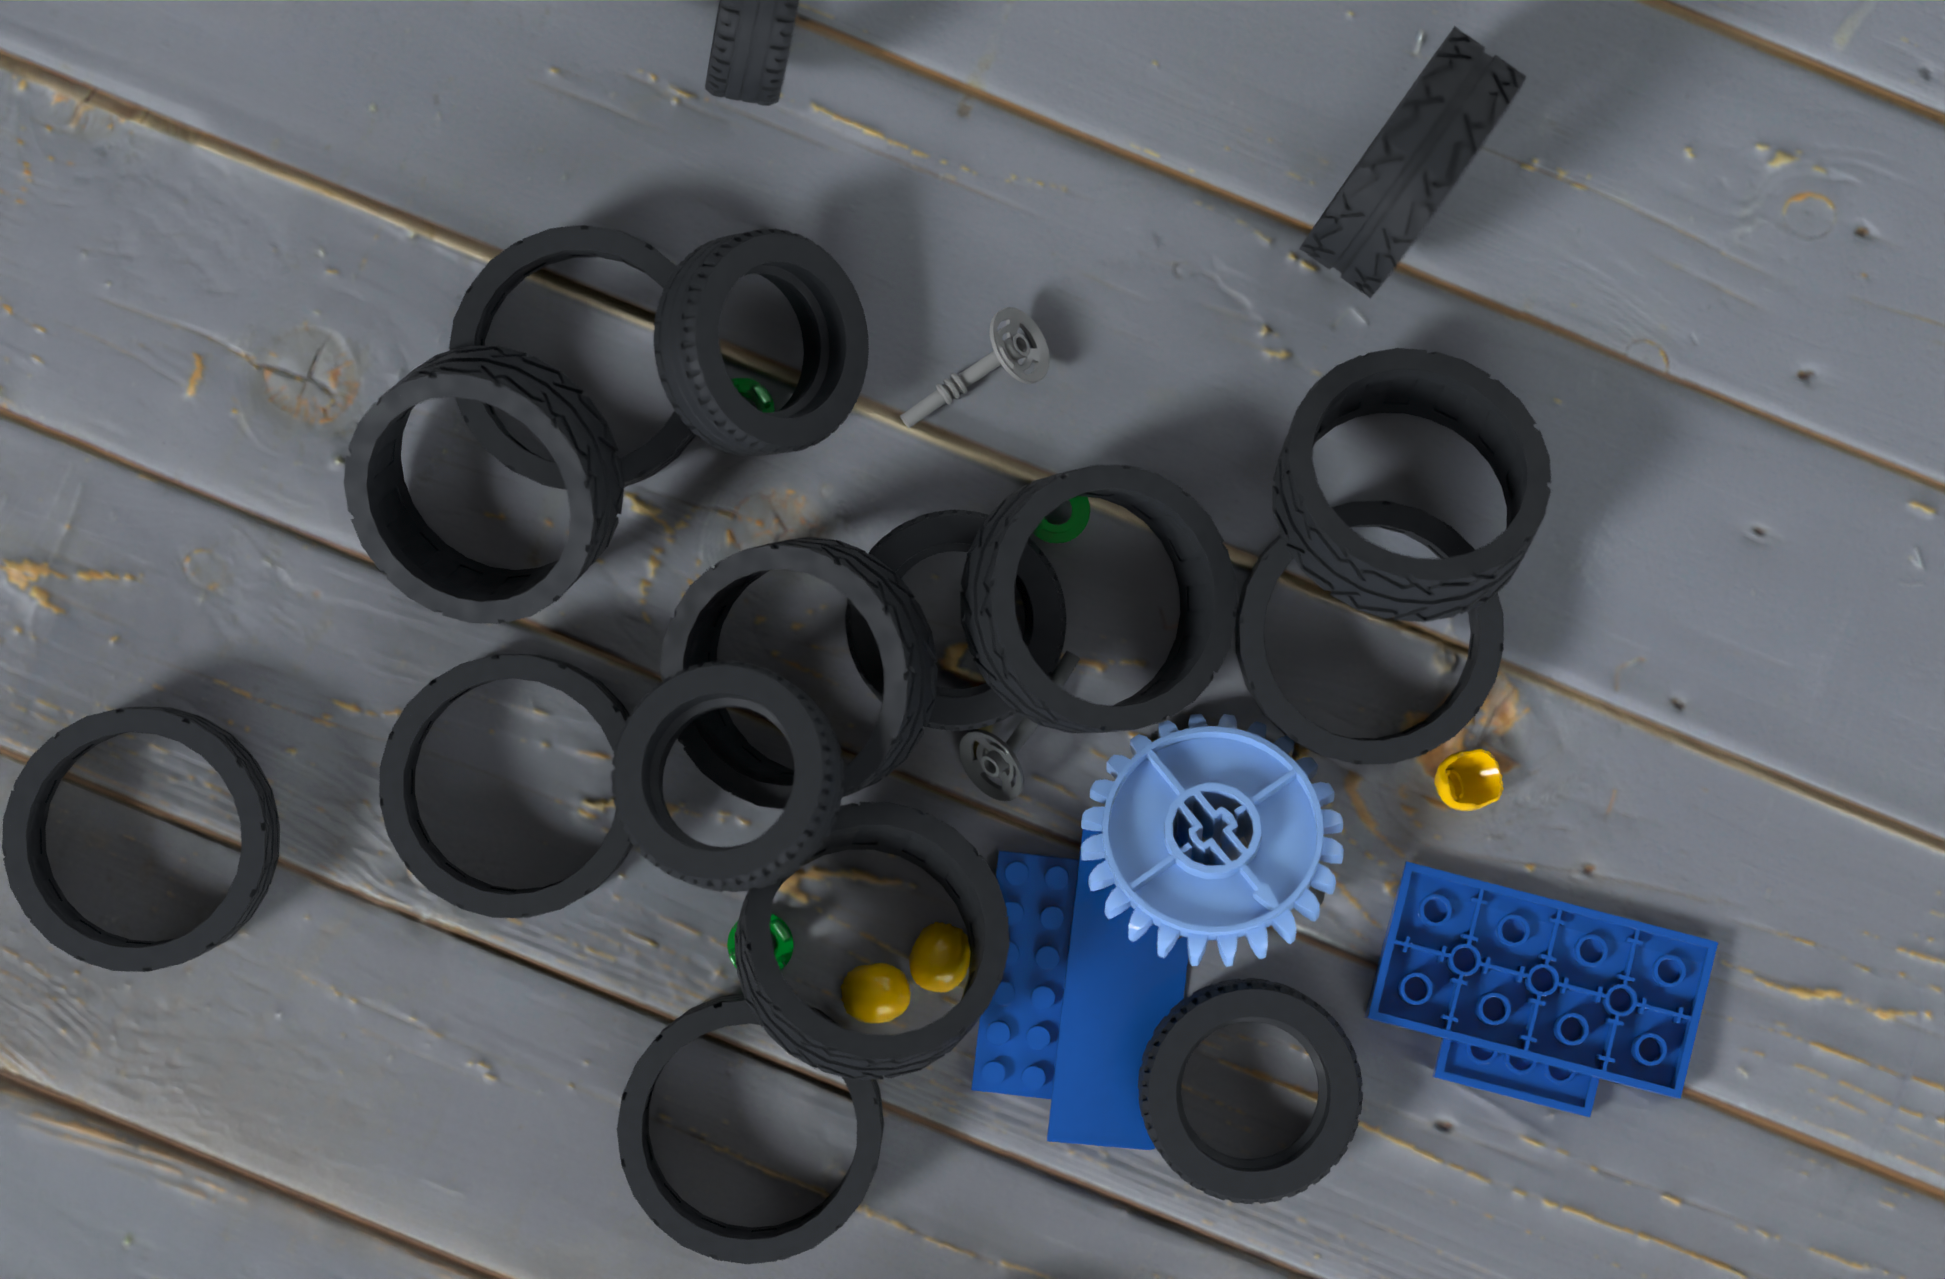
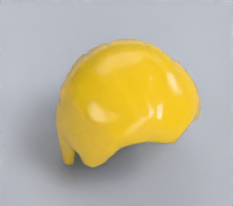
(1469, 780)
(940, 957)
(875, 993)

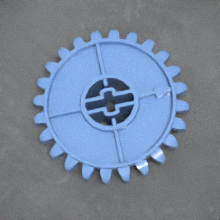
(1219, 788)

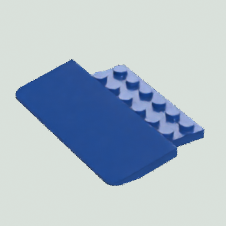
(1074, 1002)

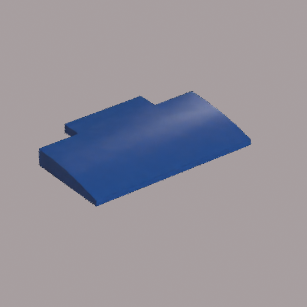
(1538, 991)

